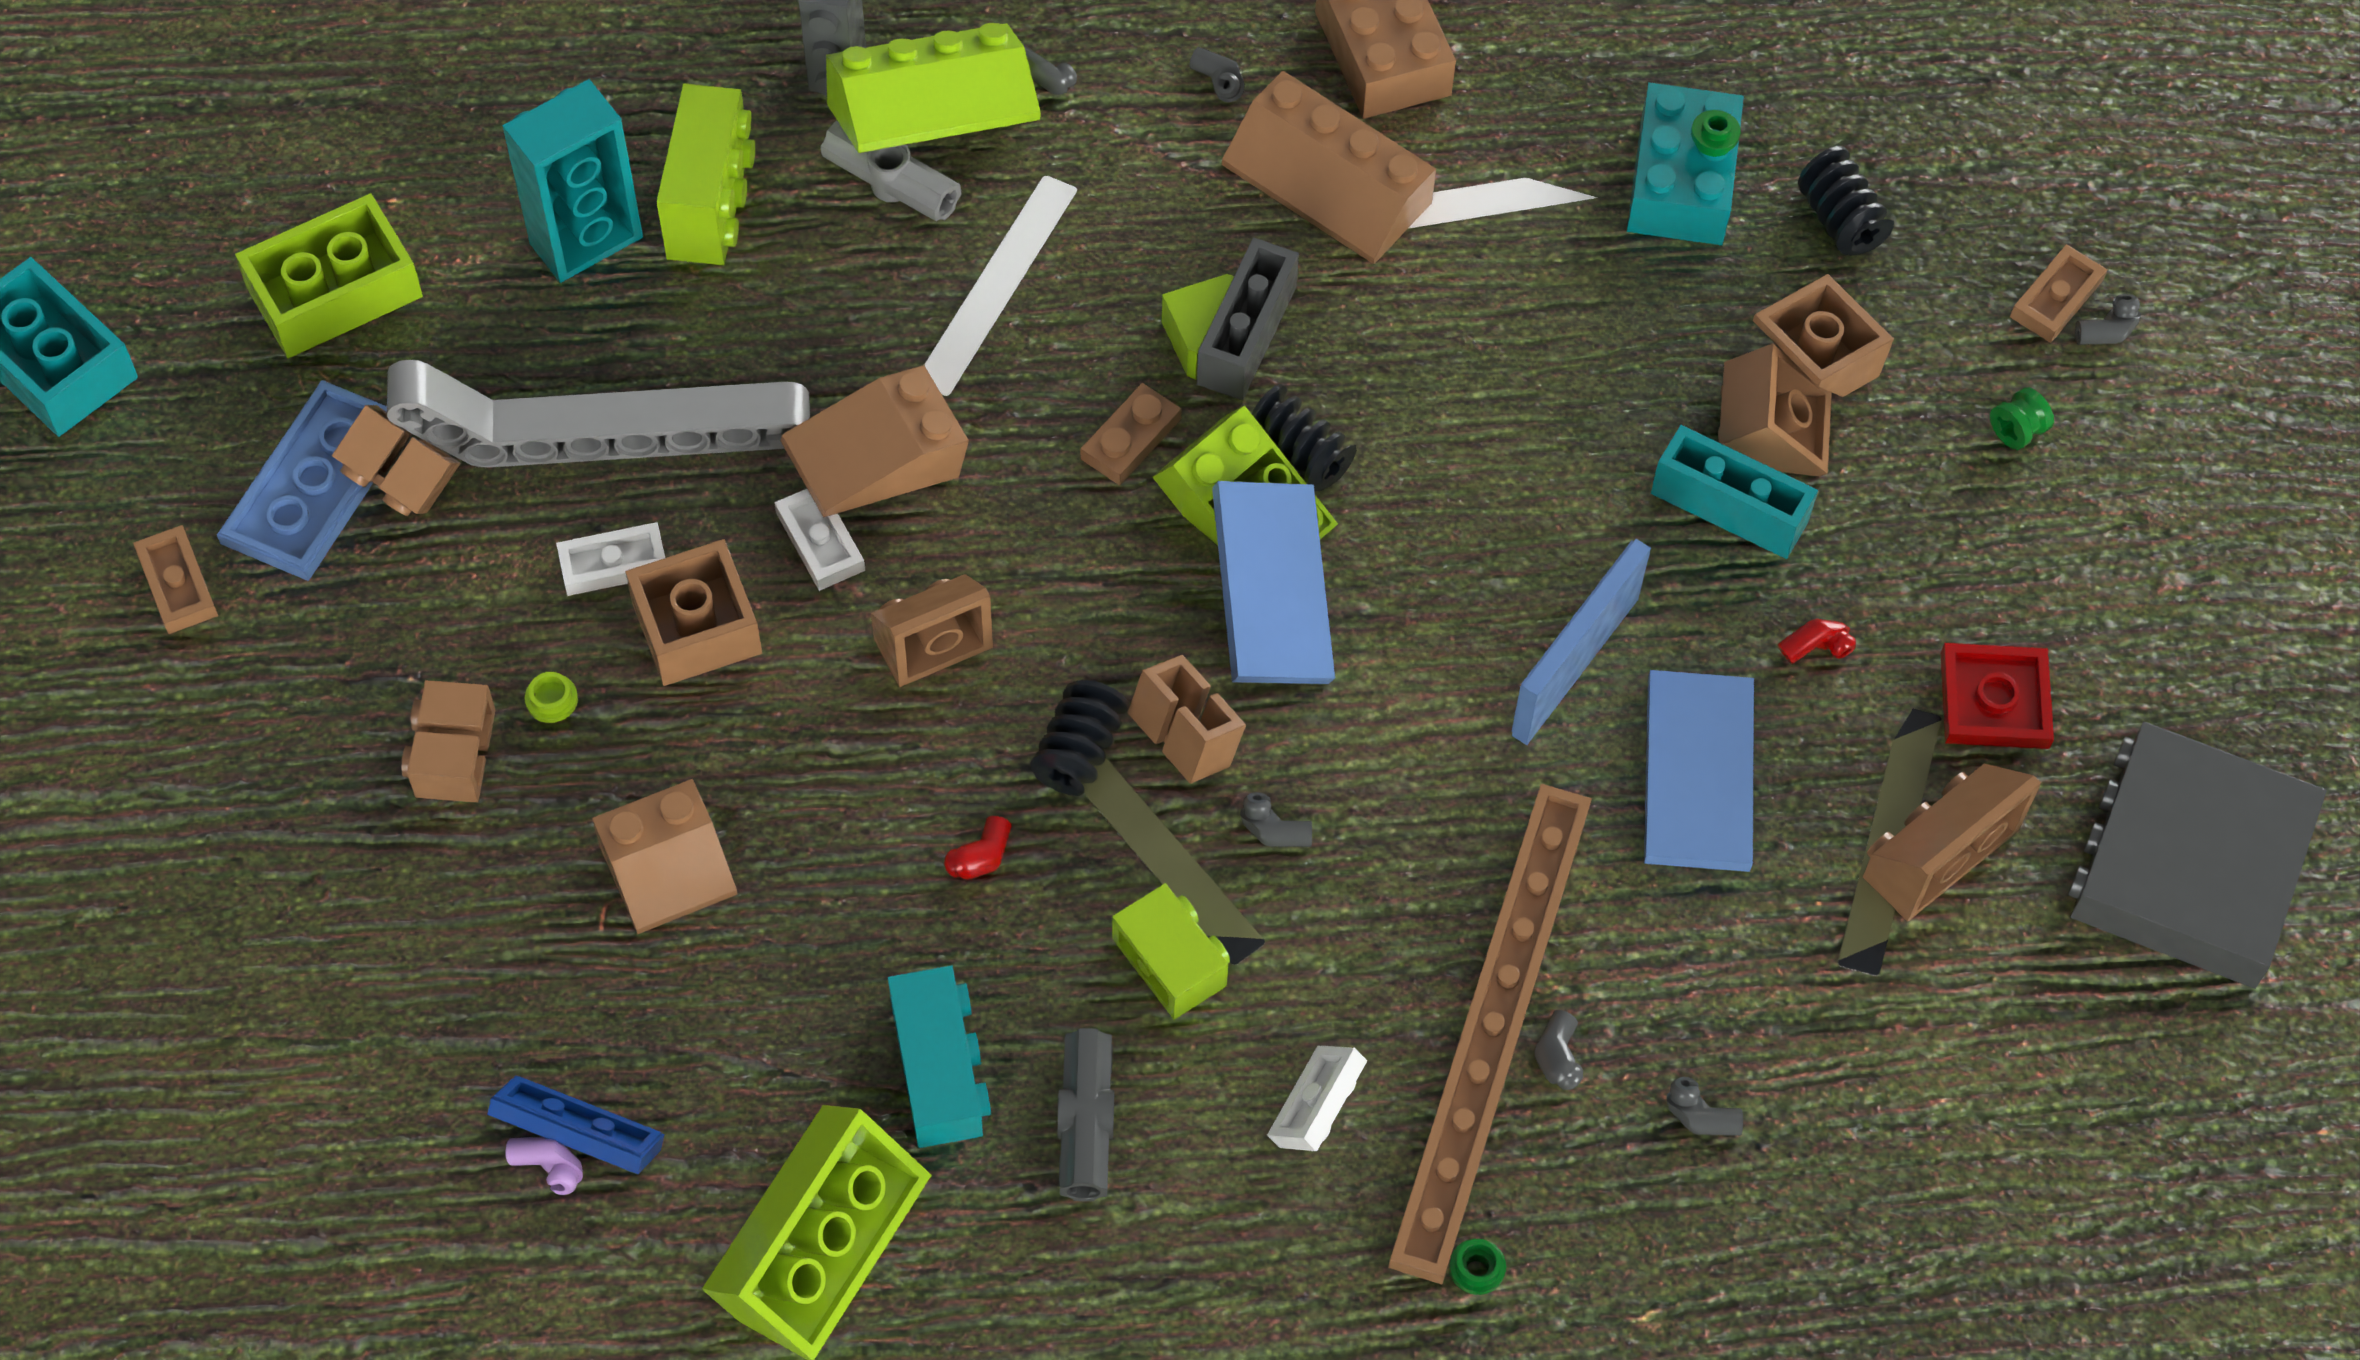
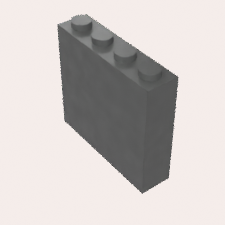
(2196, 854)

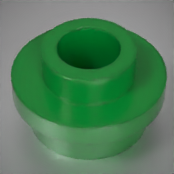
(1714, 142)
(1483, 1252)

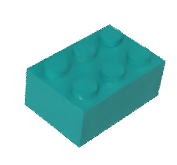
(1674, 184)
(56, 350)

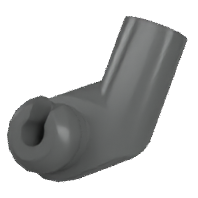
(1223, 72)
(1269, 828)
(1555, 1056)
(1695, 1113)

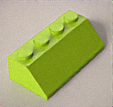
(931, 87)
(818, 1230)

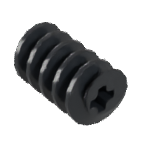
(1844, 202)
(1304, 445)
(1078, 736)

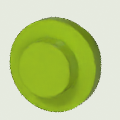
(551, 697)

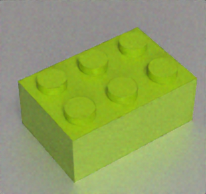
(705, 174)
(329, 275)

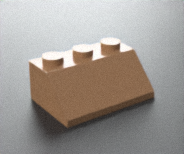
(1949, 836)

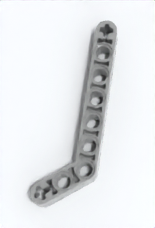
(589, 425)

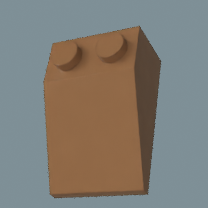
(878, 443)

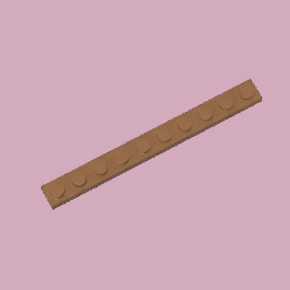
(1489, 1036)

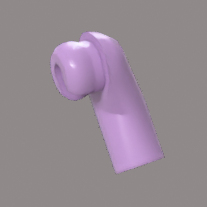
(556, 1159)

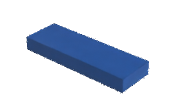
(576, 1124)

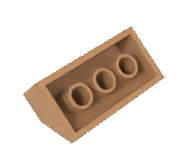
(1330, 167)

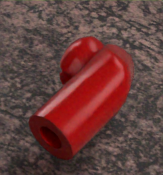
(982, 855)

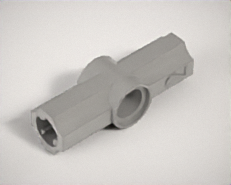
(894, 175)

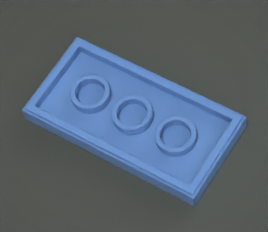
(300, 494)
(1273, 583)
(1580, 641)
(1699, 771)

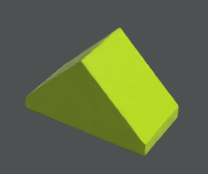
(1188, 316)

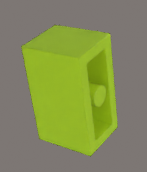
(1171, 950)

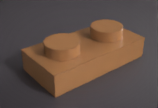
(2058, 293)
(1130, 434)
(175, 579)

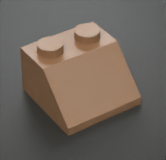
(1827, 336)
(1775, 413)
(933, 628)
(664, 856)

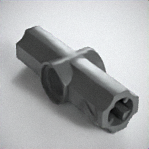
(1085, 1115)

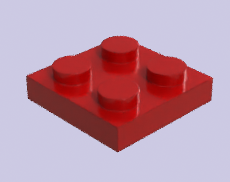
(1996, 696)

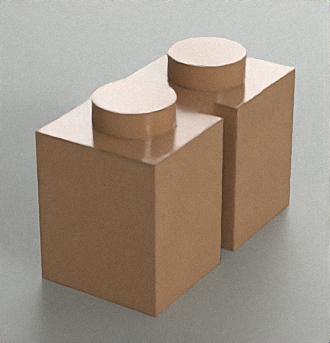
(373, 447)
(1169, 710)
(449, 731)

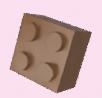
(694, 612)

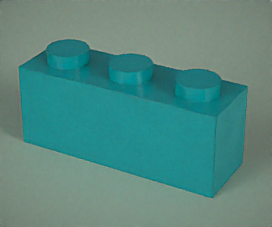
(1733, 491)
(938, 1056)

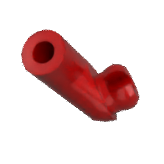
(1821, 635)

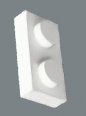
(820, 541)
(603, 558)
(1317, 1098)

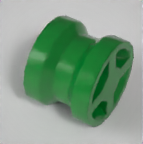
(2021, 418)

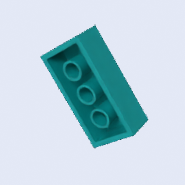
(574, 180)

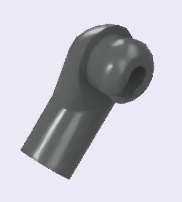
(1051, 78)
(2114, 327)

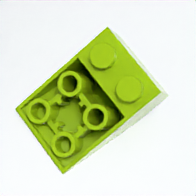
(1233, 452)

